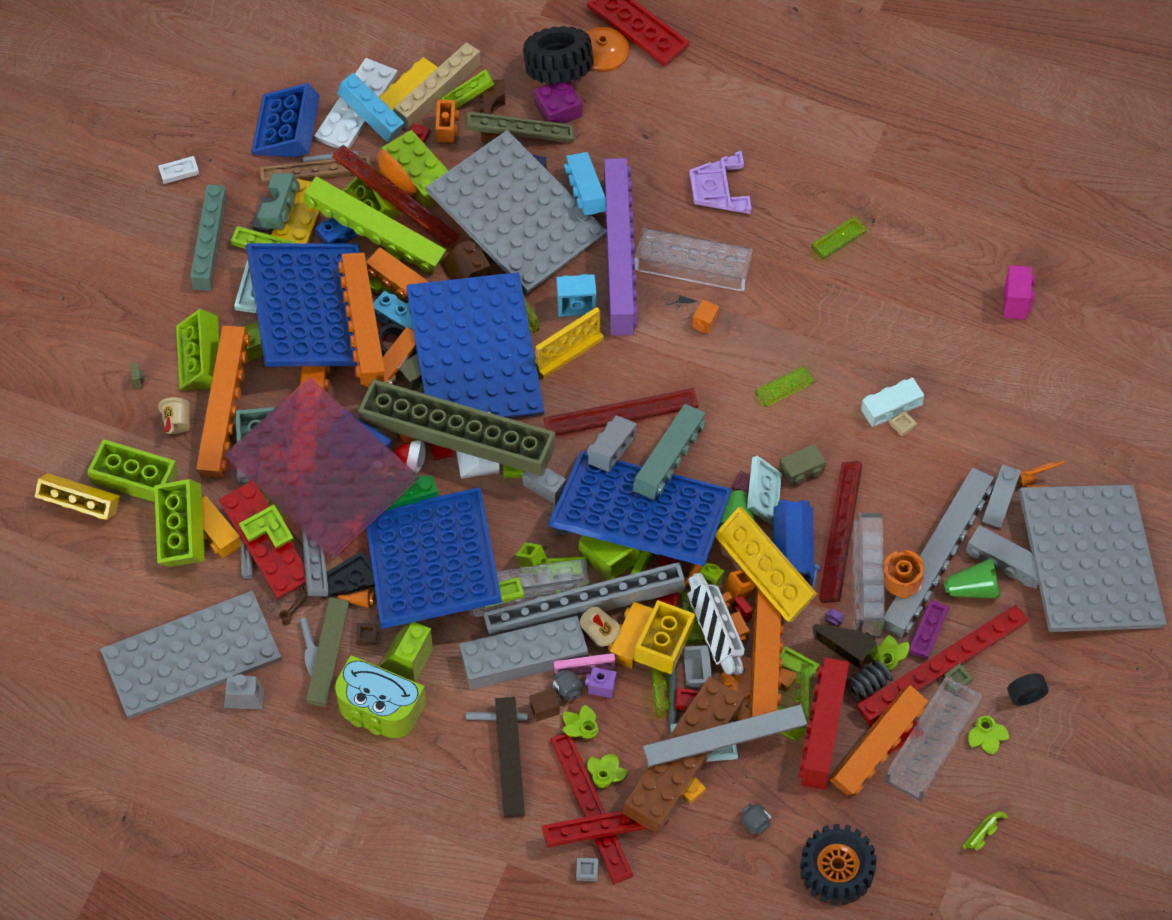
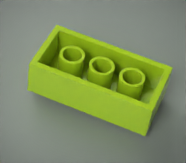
(417, 162)
(130, 470)
(179, 523)

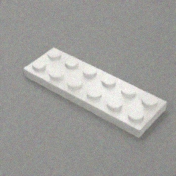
(342, 122)

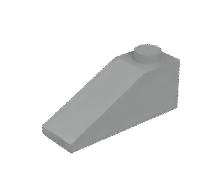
(1001, 497)

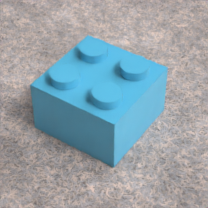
(575, 295)

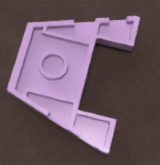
(711, 186)

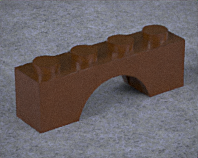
(492, 99)

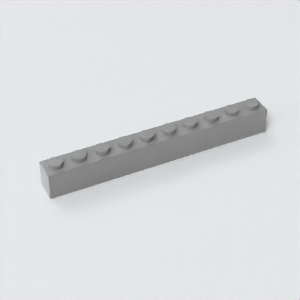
(940, 548)
(575, 602)

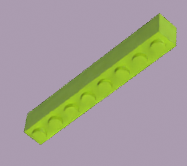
(374, 225)

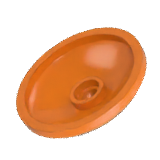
(608, 48)
(394, 172)

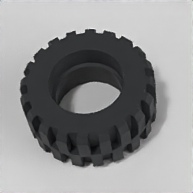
(558, 54)

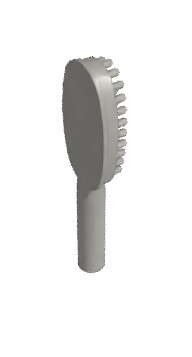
(311, 651)

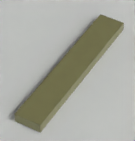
(519, 127)
(327, 652)

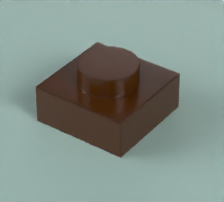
(366, 634)

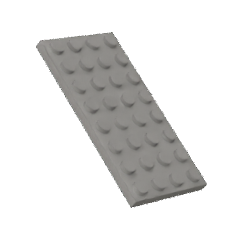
(190, 654)

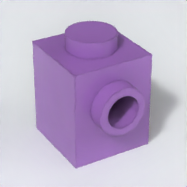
(601, 682)

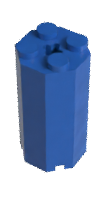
(795, 535)

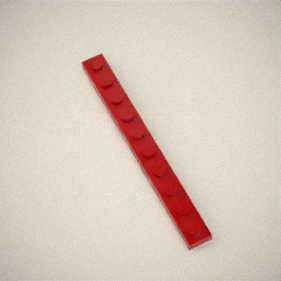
(944, 661)

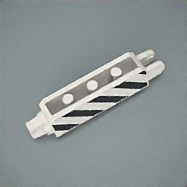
(716, 624)

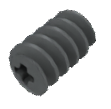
(867, 678)

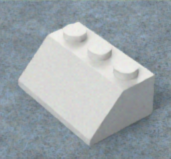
(474, 466)

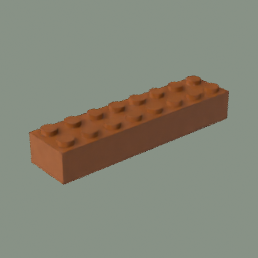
(666, 784)

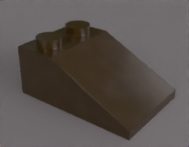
(848, 643)

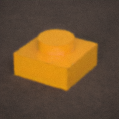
(694, 791)

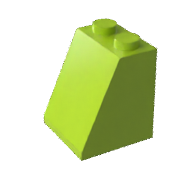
(607, 557)
(409, 651)

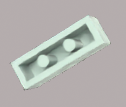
(892, 401)

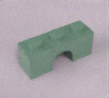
(284, 190)

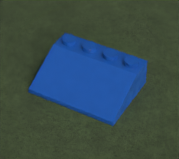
(286, 122)

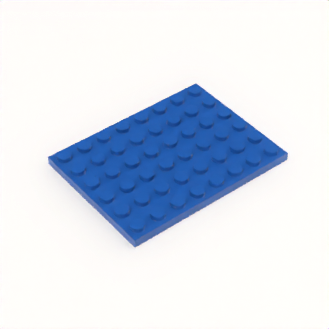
(301, 303)
(476, 344)
(674, 525)
(433, 559)

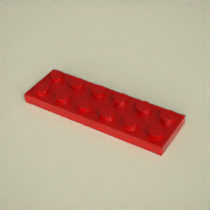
(641, 28)
(279, 566)

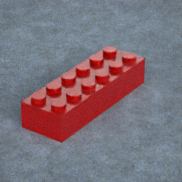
(823, 723)

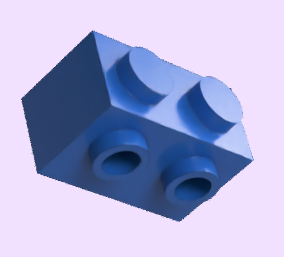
(333, 232)

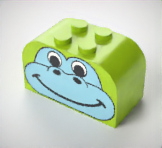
(378, 699)

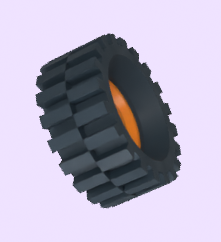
(838, 842)

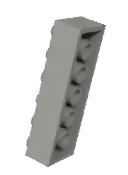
(521, 652)

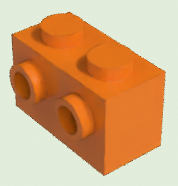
(446, 119)

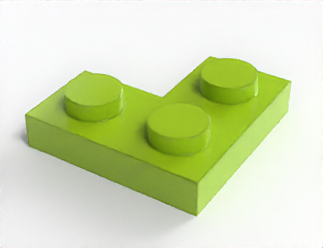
(268, 522)

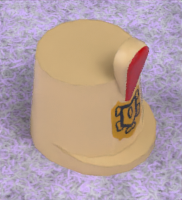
(175, 415)
(599, 626)

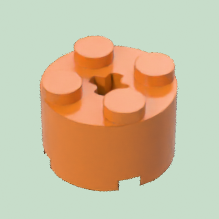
(903, 573)

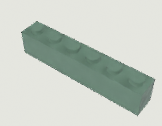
(209, 237)
(669, 452)

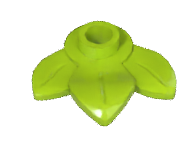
(891, 651)
(578, 723)
(989, 737)
(606, 770)

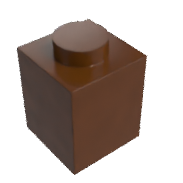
(545, 704)

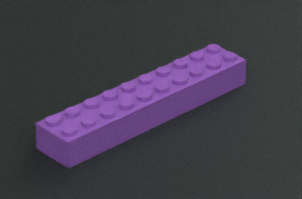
(620, 247)

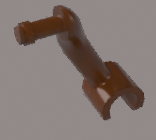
(284, 613)

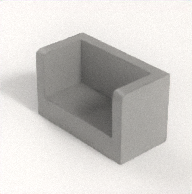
(696, 666)

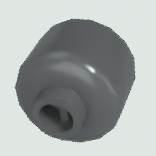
(567, 685)
(755, 818)

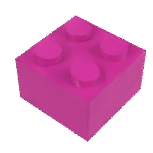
(1018, 292)

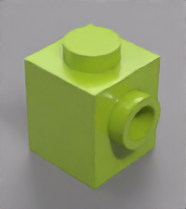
(531, 555)
(712, 574)

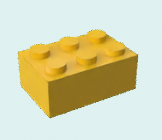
(664, 637)

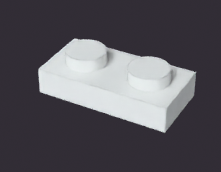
(178, 170)

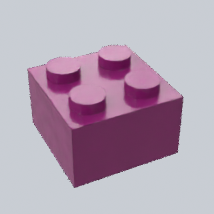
(558, 102)

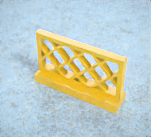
(572, 343)

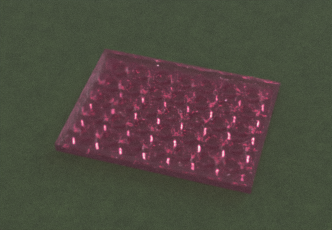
(321, 467)

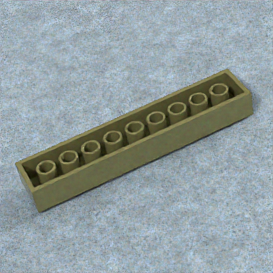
(458, 427)

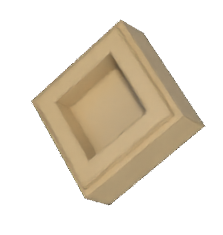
(903, 423)

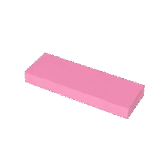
(585, 664)

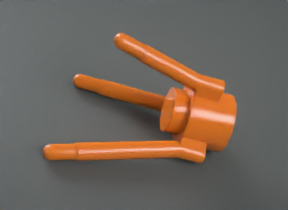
(1028, 477)

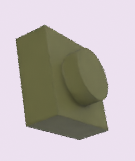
(137, 376)
(960, 675)

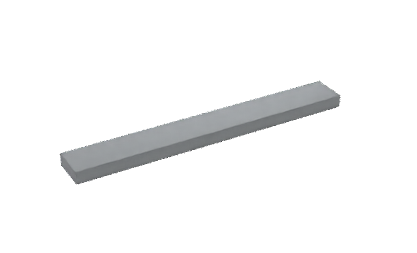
(724, 736)

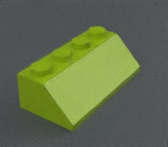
(197, 350)

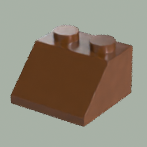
(466, 261)

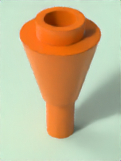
(363, 598)

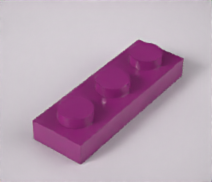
(928, 629)

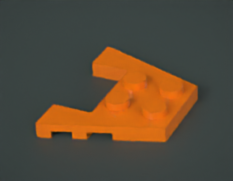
(741, 684)

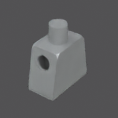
(243, 692)

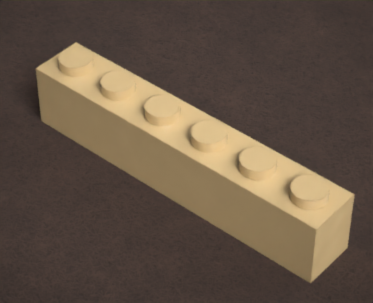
(438, 84)

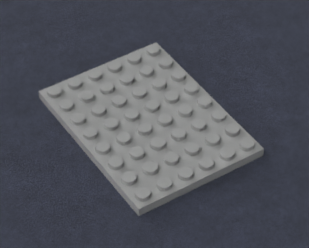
(516, 211)
(1092, 558)

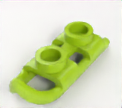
(988, 827)

